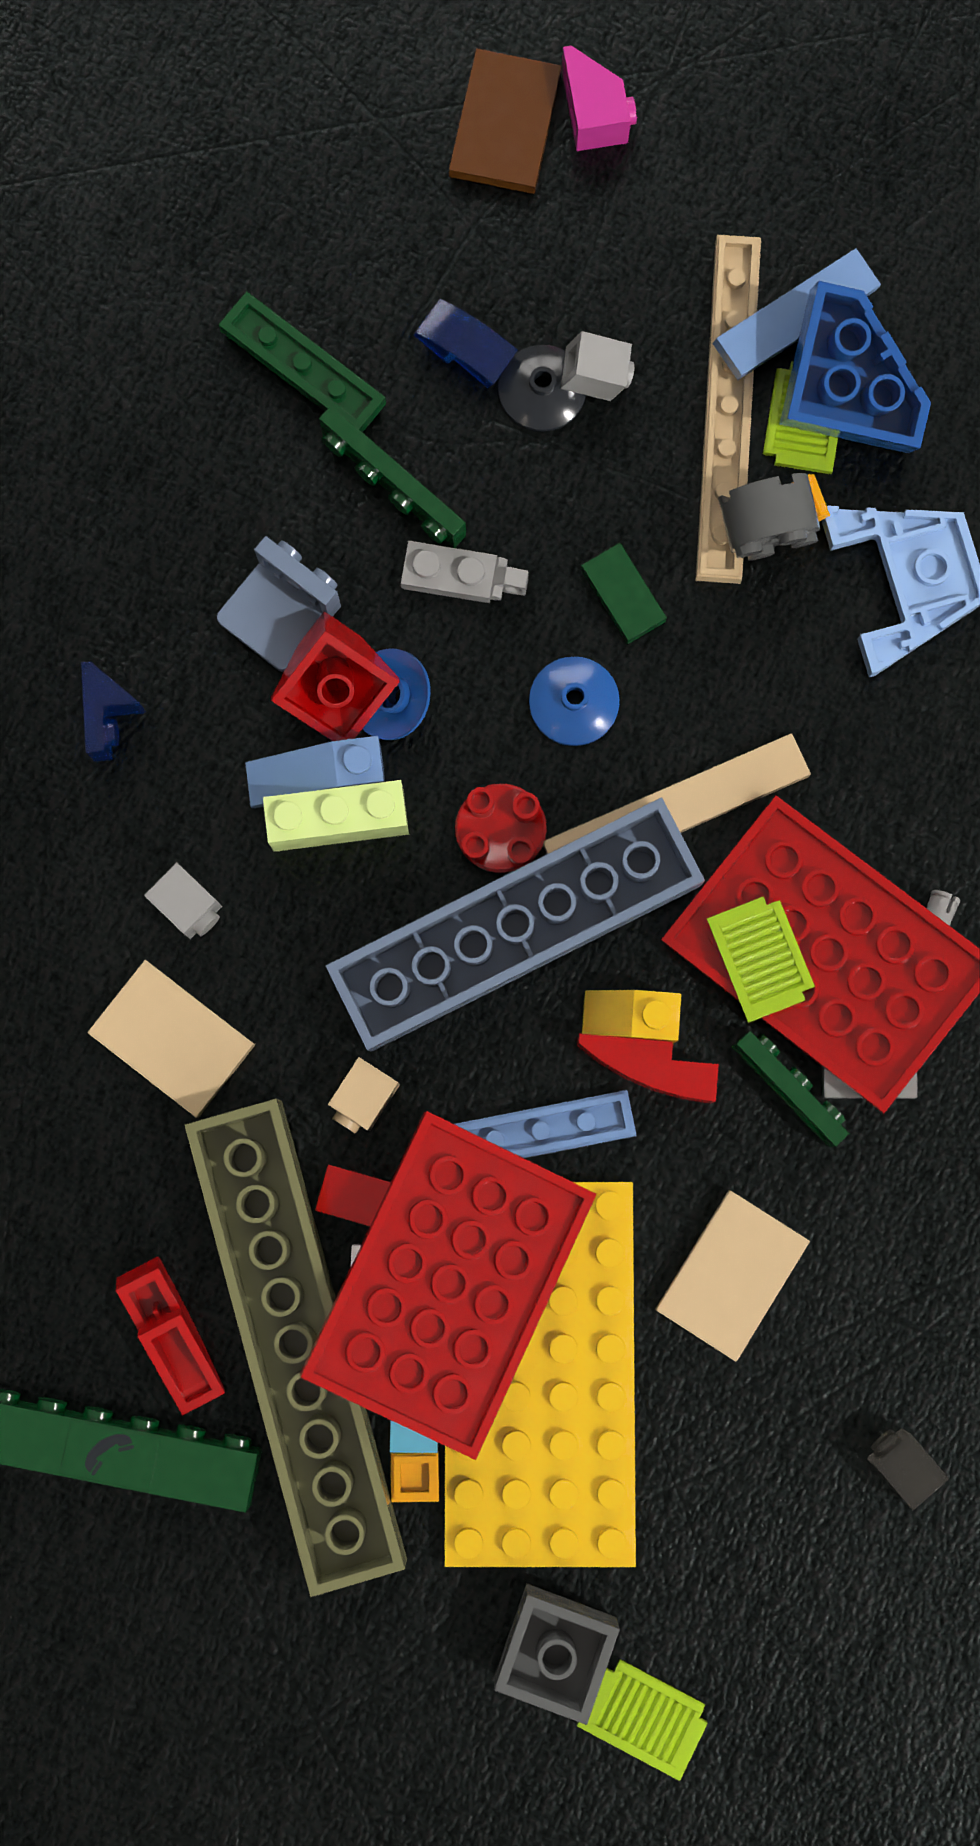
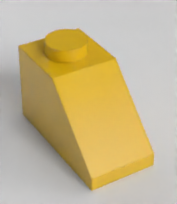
(632, 1014)

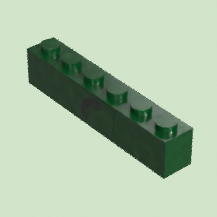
(127, 1454)

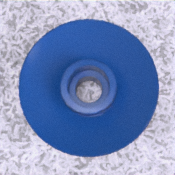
(400, 718)
(568, 722)

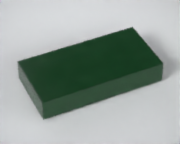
(623, 593)

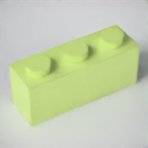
(335, 815)

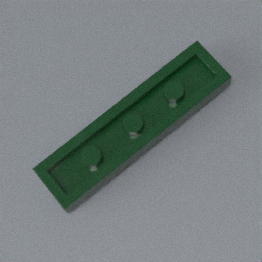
(301, 362)
(405, 491)

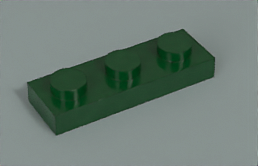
(792, 1088)

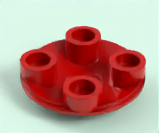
(500, 827)

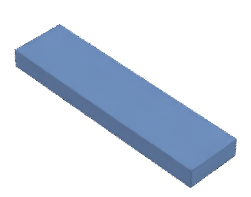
(781, 321)
(558, 1125)

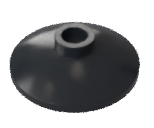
(536, 406)

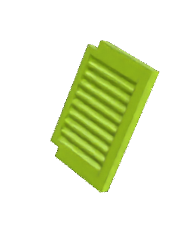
(795, 446)
(761, 957)
(647, 1719)

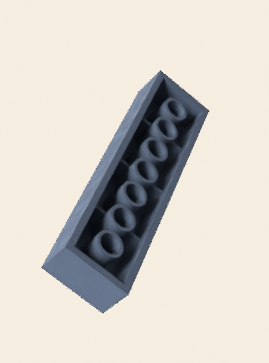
(515, 924)

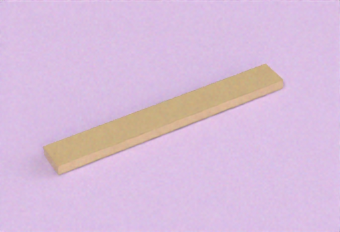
(726, 406)

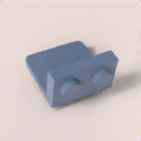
(278, 603)

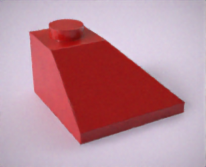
(334, 680)

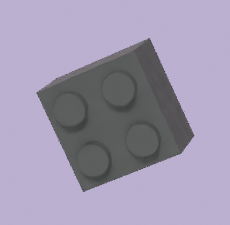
(556, 1654)

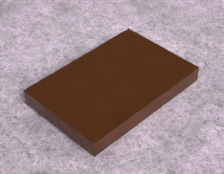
(505, 121)

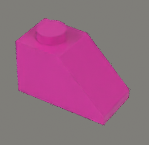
(595, 102)

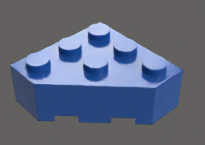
(852, 375)

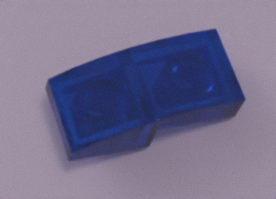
(466, 340)

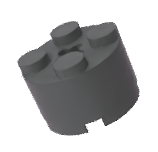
(769, 516)

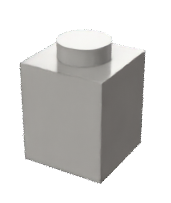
(597, 366)
(184, 902)

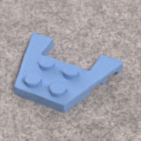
(928, 570)

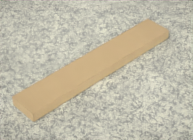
(713, 790)

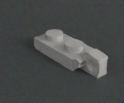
(460, 573)

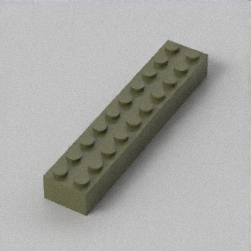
(280, 1305)

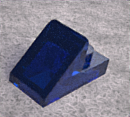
(100, 701)

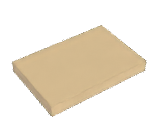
(171, 1038)
(732, 1275)

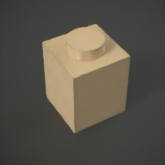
(362, 1096)

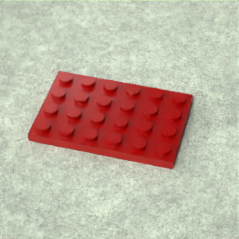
(879, 960)
(448, 1285)

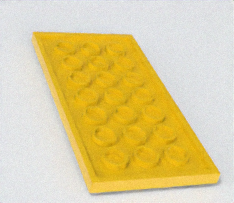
(562, 1448)

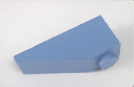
(316, 768)

